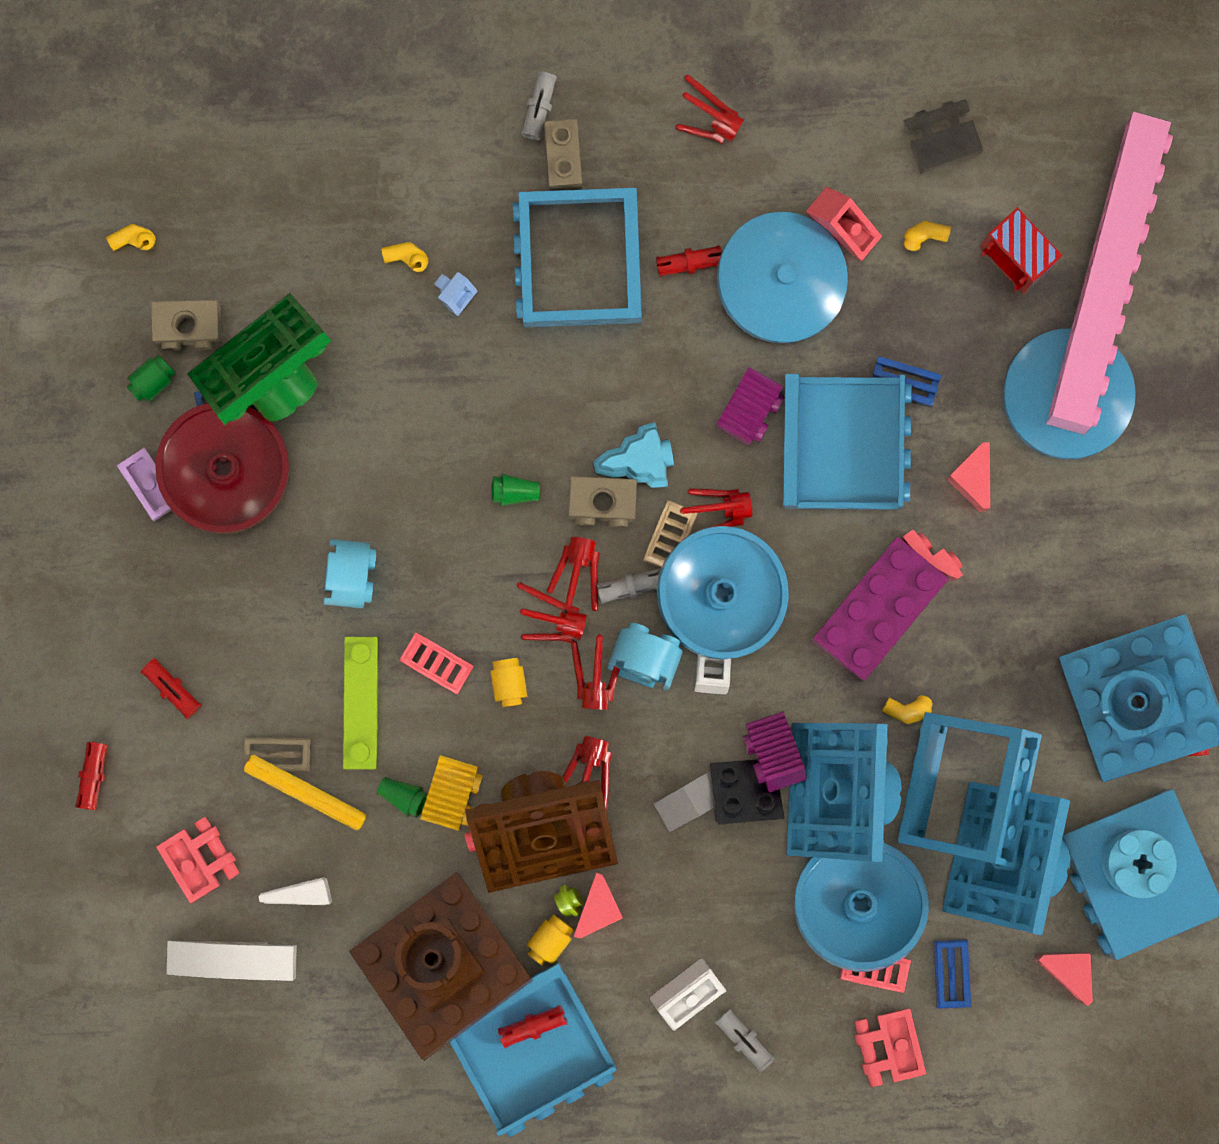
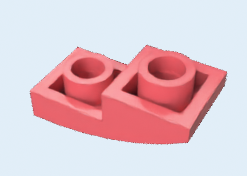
(945, 562)

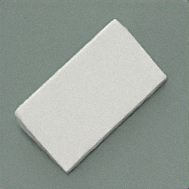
(687, 994)

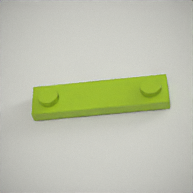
(360, 703)

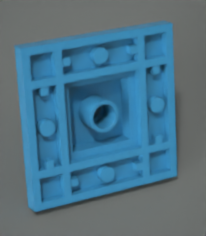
(1169, 674)
(846, 792)
(1001, 893)

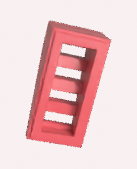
(413, 647)
(885, 984)

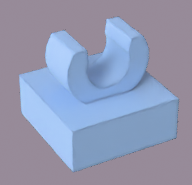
(455, 292)

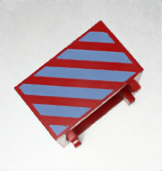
(1020, 250)

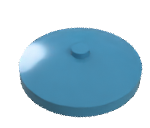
(782, 277)
(1031, 388)
(722, 592)
(862, 911)

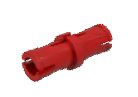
(688, 261)
(187, 704)
(91, 776)
(532, 1026)

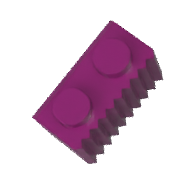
(750, 406)
(775, 751)

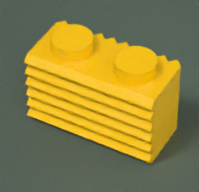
(451, 793)

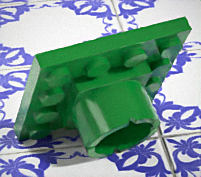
(264, 365)

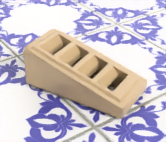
(657, 560)

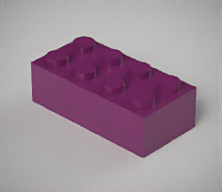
(879, 609)

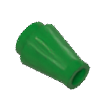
(513, 490)
(403, 796)

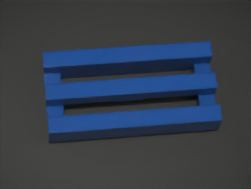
(934, 377)
(938, 963)

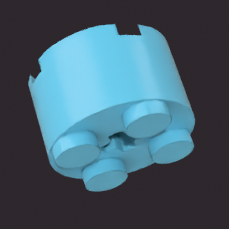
(348, 573)
(645, 656)
(1158, 868)

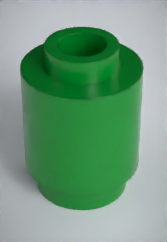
(150, 378)

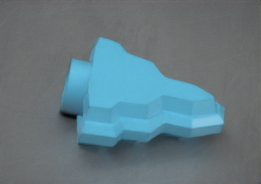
(638, 458)

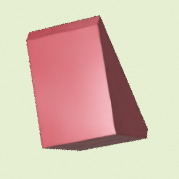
(973, 478)
(599, 908)
(1070, 970)

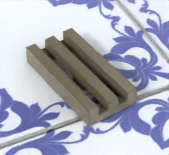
(305, 754)

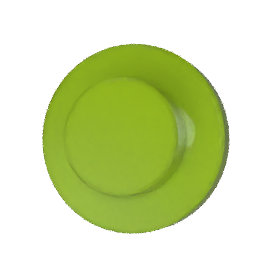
(568, 901)

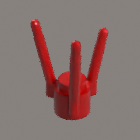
(725, 122)
(734, 505)
(580, 554)
(569, 623)
(595, 694)
(593, 753)

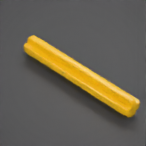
(304, 792)

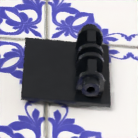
(740, 796)

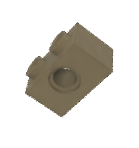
(563, 155)
(170, 314)
(584, 491)

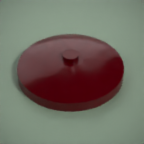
(222, 473)

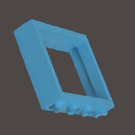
(523, 273)
(1011, 797)

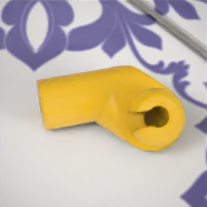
(924, 231)
(133, 235)
(408, 253)
(908, 713)

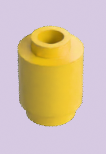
(508, 682)
(549, 940)

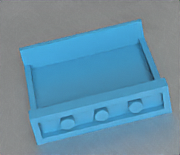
(846, 443)
(1132, 922)
(539, 1072)

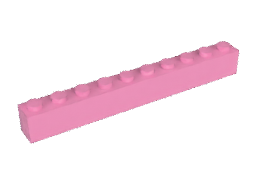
(1109, 273)

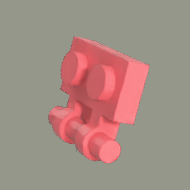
(188, 864)
(900, 1045)

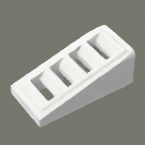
(709, 685)
(305, 893)

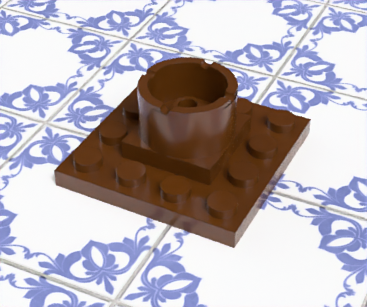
(541, 831)
(469, 980)

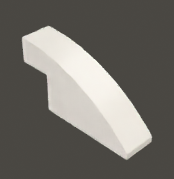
(232, 960)

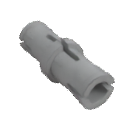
(544, 85)
(628, 586)
(761, 1057)

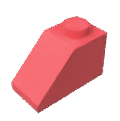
(844, 222)

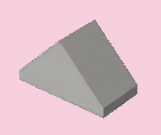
(687, 802)

